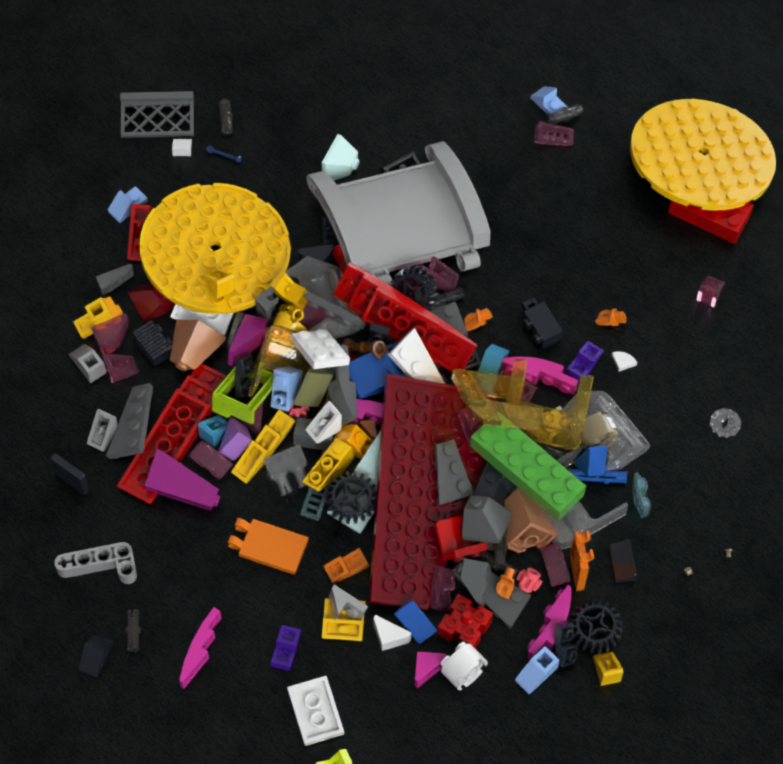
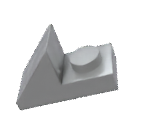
(342, 601)

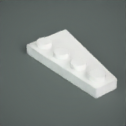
(414, 359)

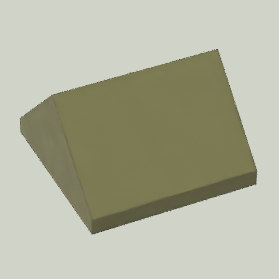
(313, 387)

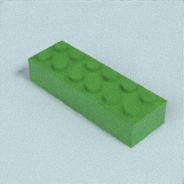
(529, 468)

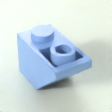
(285, 387)
(537, 670)

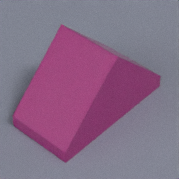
(427, 666)

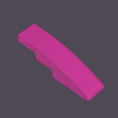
(197, 653)

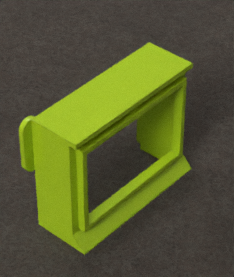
(228, 406)

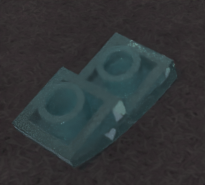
(639, 490)

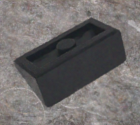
(403, 162)
(623, 561)

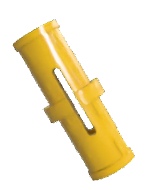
(292, 310)

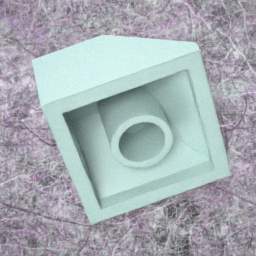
(340, 159)

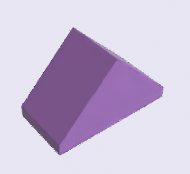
(235, 440)

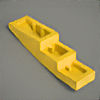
(263, 446)

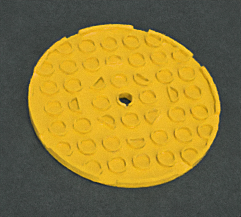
(736, 161)
(194, 218)

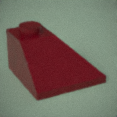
(150, 302)

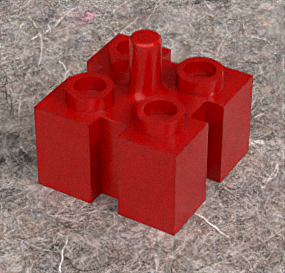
(465, 622)

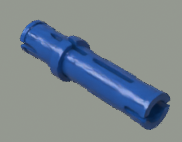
(609, 476)

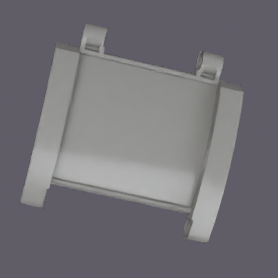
(406, 215)

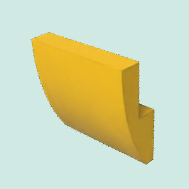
(344, 627)

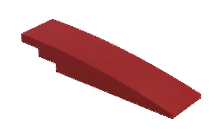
(390, 308)
(174, 429)

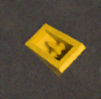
(220, 282)
(608, 668)

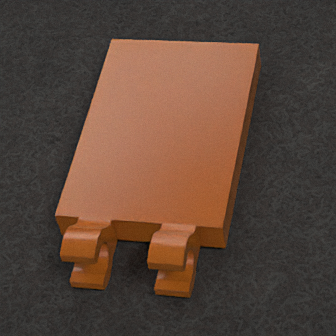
(269, 545)
(579, 558)

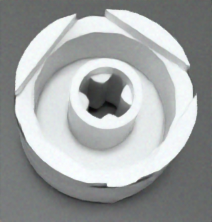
(463, 665)

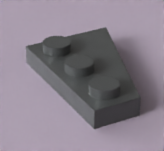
(332, 310)
(451, 475)

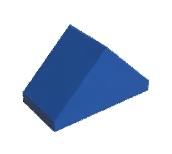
(592, 461)

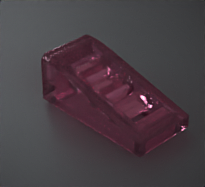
(547, 128)

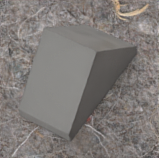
(102, 430)

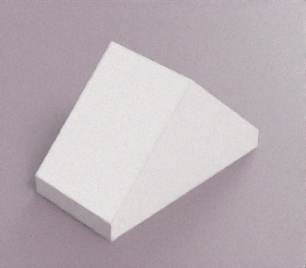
(325, 423)
(390, 634)

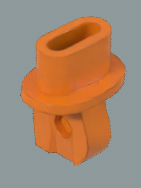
(611, 317)
(477, 319)
(506, 584)

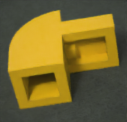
(289, 291)
(97, 313)

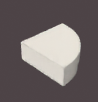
(623, 360)

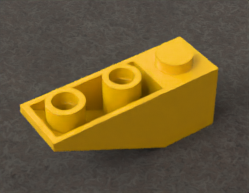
(332, 463)

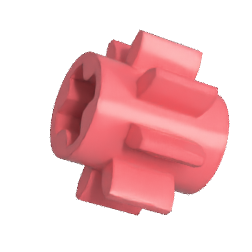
(295, 412)
(529, 580)

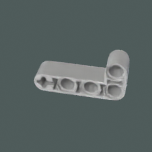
(95, 564)

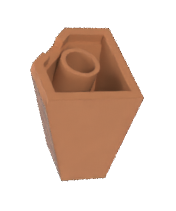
(193, 343)
(528, 523)

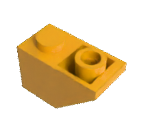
(356, 438)

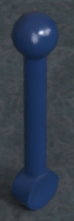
(210, 149)

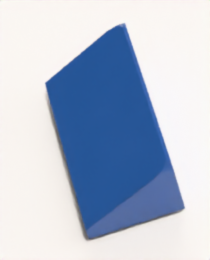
(415, 621)

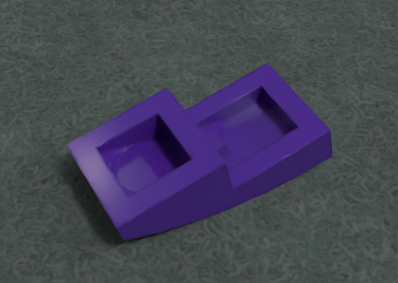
(585, 360)
(285, 647)

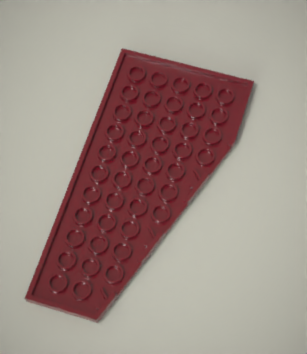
(404, 539)

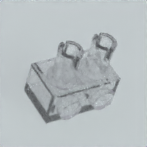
(284, 462)

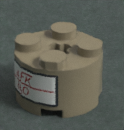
(599, 431)

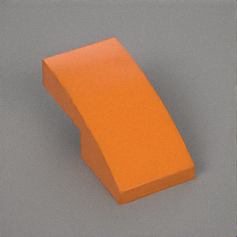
(347, 566)

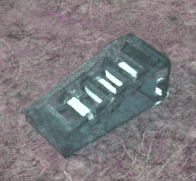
(319, 509)

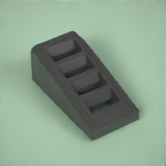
(114, 278)

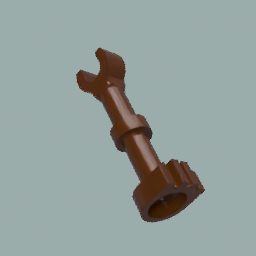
(376, 348)

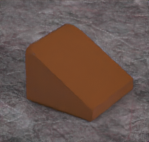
(369, 428)

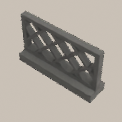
(159, 100)

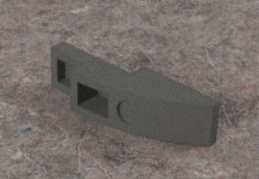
(343, 391)

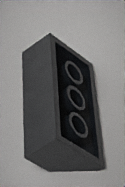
(494, 485)

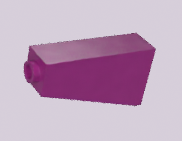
(177, 482)

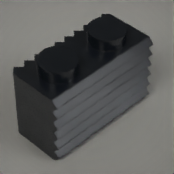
(152, 342)

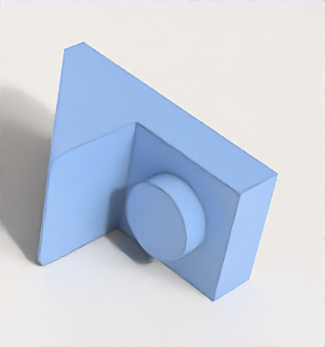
(547, 100)
(121, 205)

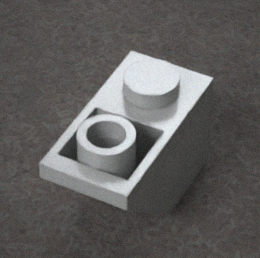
(88, 362)

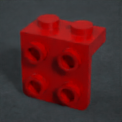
(451, 542)

